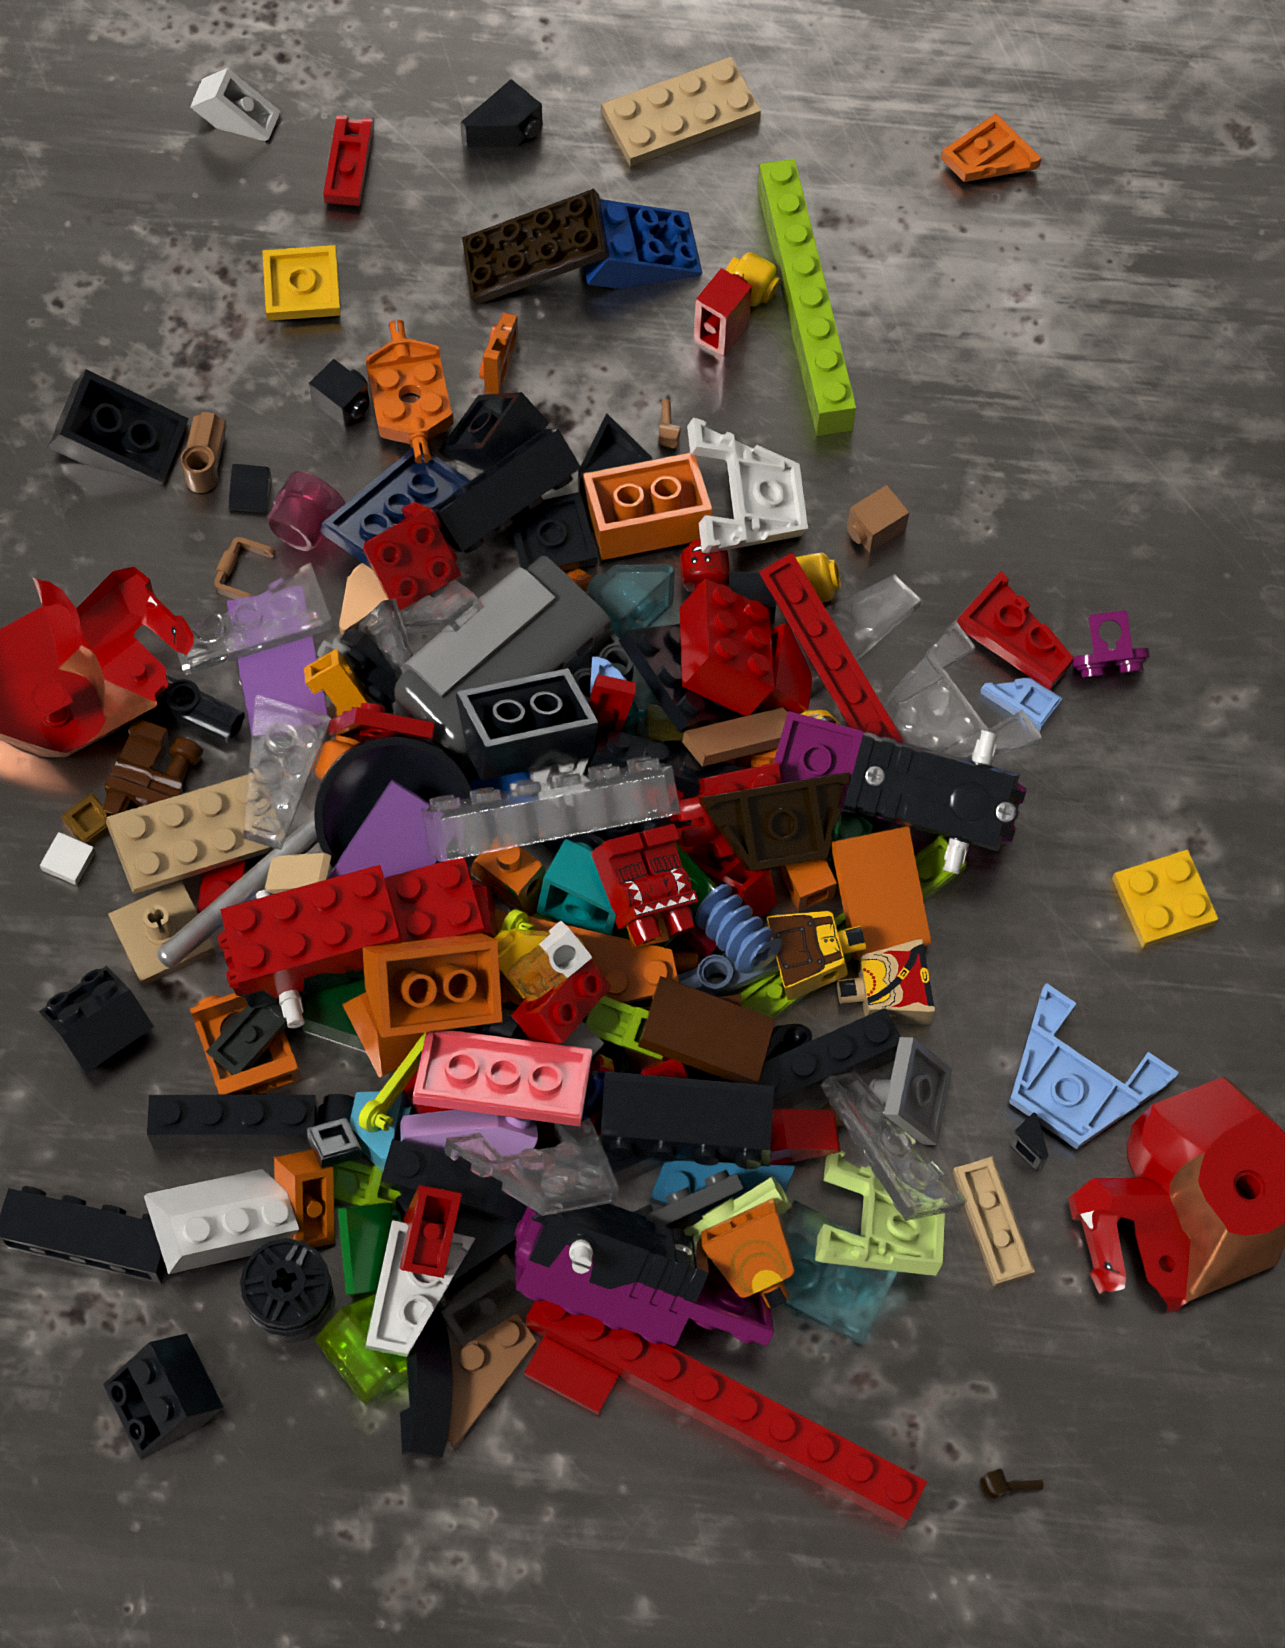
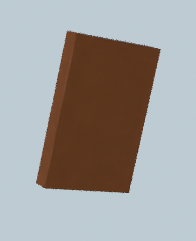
(706, 1032)

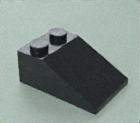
(117, 430)

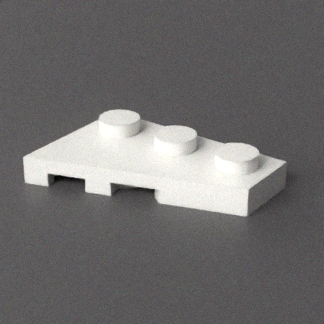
(407, 1298)

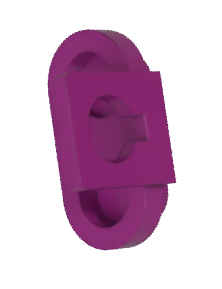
(1123, 655)

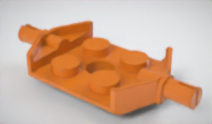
(407, 368)

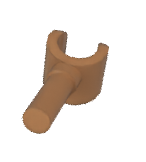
(668, 433)

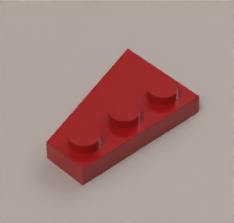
(1012, 632)
(371, 721)

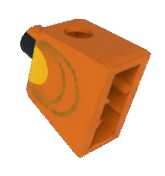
(752, 1252)

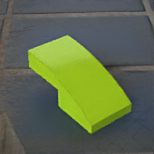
(618, 1024)
(360, 1185)

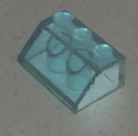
(831, 1294)

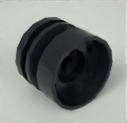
(292, 1314)

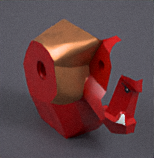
(79, 669)
(1200, 1199)

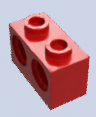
(562, 1008)

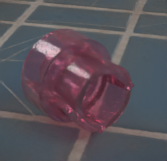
(301, 510)

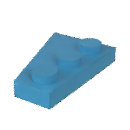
(683, 1174)

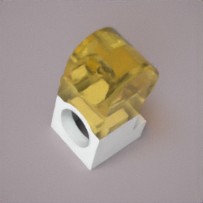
(549, 963)

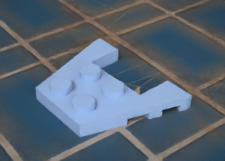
(1069, 1090)

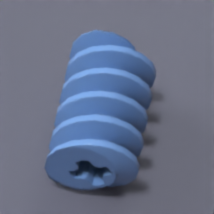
(736, 930)

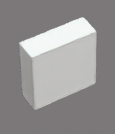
(67, 858)

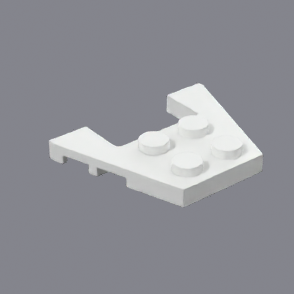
(763, 490)

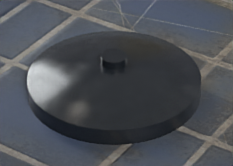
(363, 774)

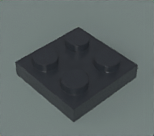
(555, 530)

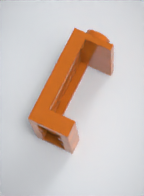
(260, 1080)

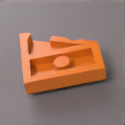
(990, 152)
(499, 353)

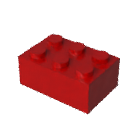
(726, 647)

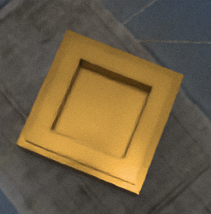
(86, 820)

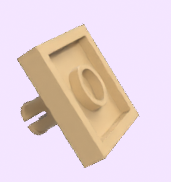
(150, 924)

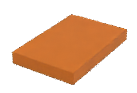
(881, 888)

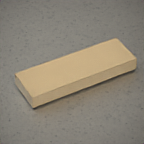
(993, 1222)

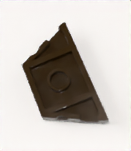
(779, 821)

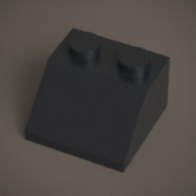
(492, 430)

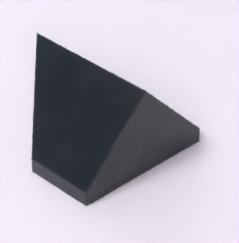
(610, 449)

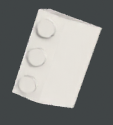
(219, 1219)

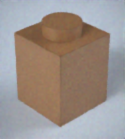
(877, 519)

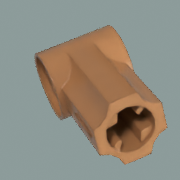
(203, 451)

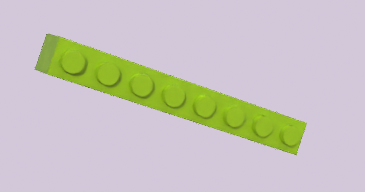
(806, 298)

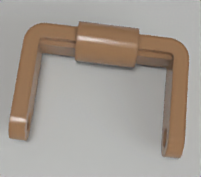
(229, 560)

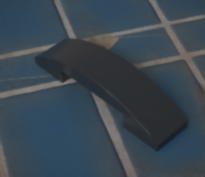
(430, 1392)

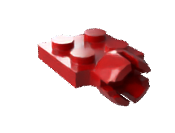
(702, 828)

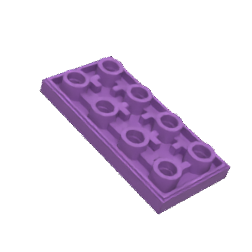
(279, 675)
(389, 836)

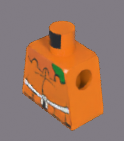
(509, 876)

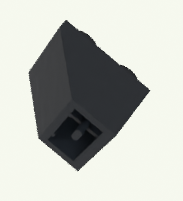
(96, 1018)
(162, 1394)

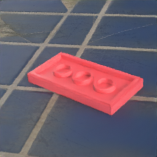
(503, 1076)

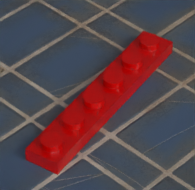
(826, 648)

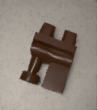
(136, 774)

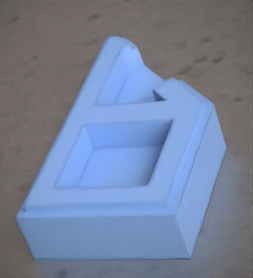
(1024, 695)

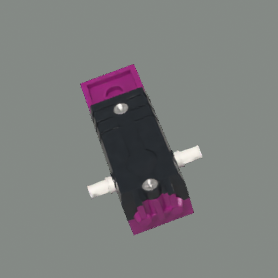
(909, 782)
(631, 1275)

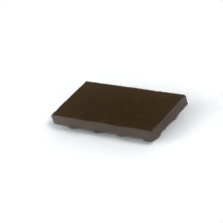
(535, 246)

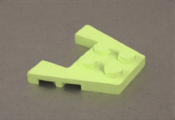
(885, 1236)

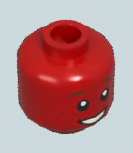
(697, 566)

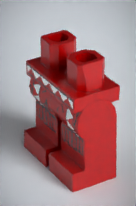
(646, 883)

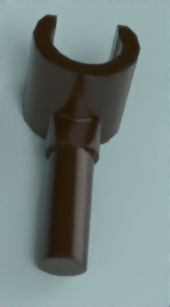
(996, 1485)

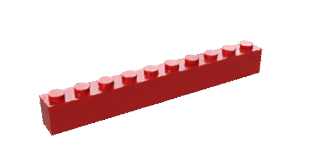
(737, 1412)

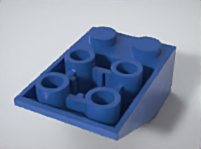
(644, 247)

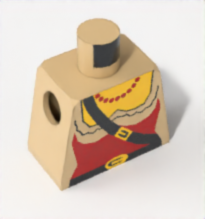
(893, 980)

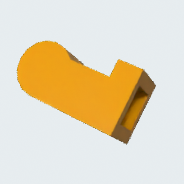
(337, 680)

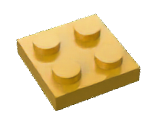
(301, 282)
(1165, 898)

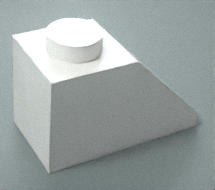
(234, 106)

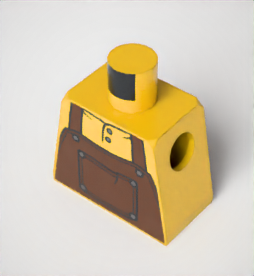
(812, 950)

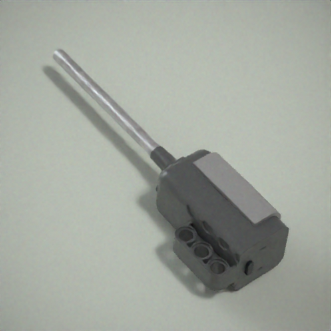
(528, 627)

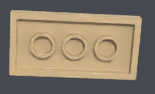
(680, 111)
(183, 835)

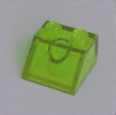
(366, 1371)

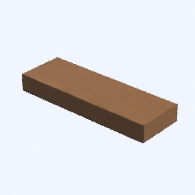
(736, 737)

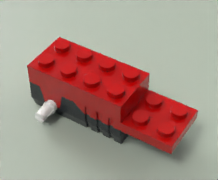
(316, 932)

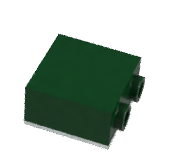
(326, 1016)

